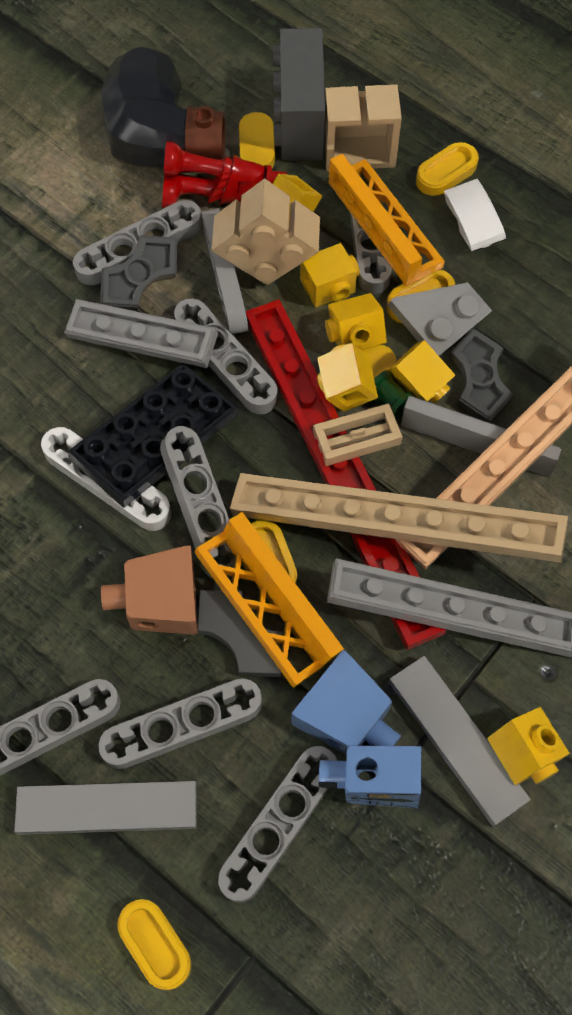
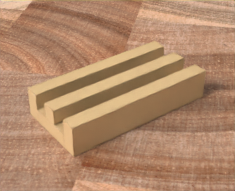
(361, 448)

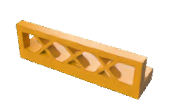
(382, 225)
(281, 592)

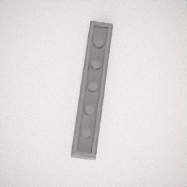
(450, 607)

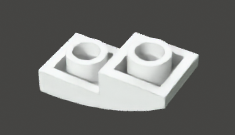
(475, 215)

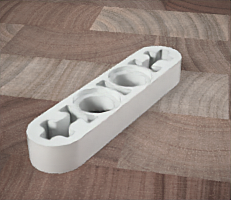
(137, 513)

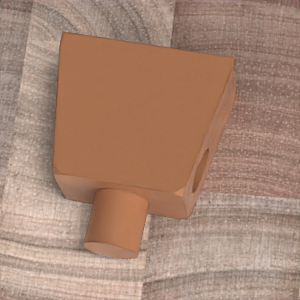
(157, 592)

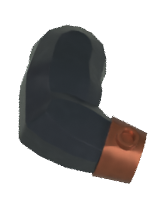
(144, 113)

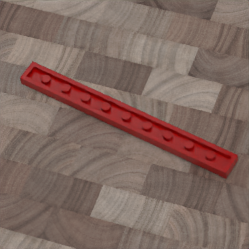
(309, 407)

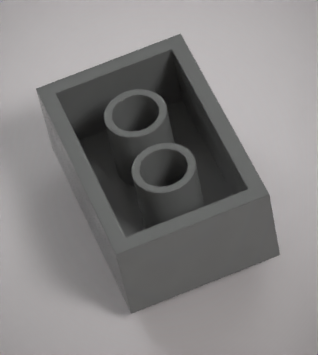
(302, 94)

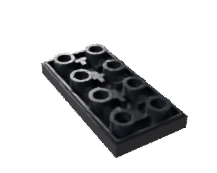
(126, 451)

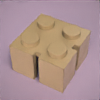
(363, 124)
(257, 236)

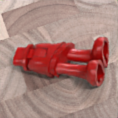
(232, 175)

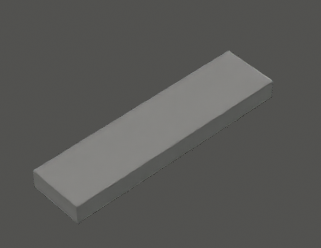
(141, 333)
(465, 431)
(458, 741)
(106, 807)

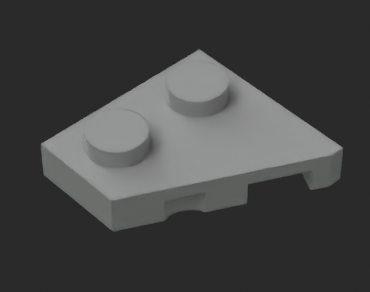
(440, 314)

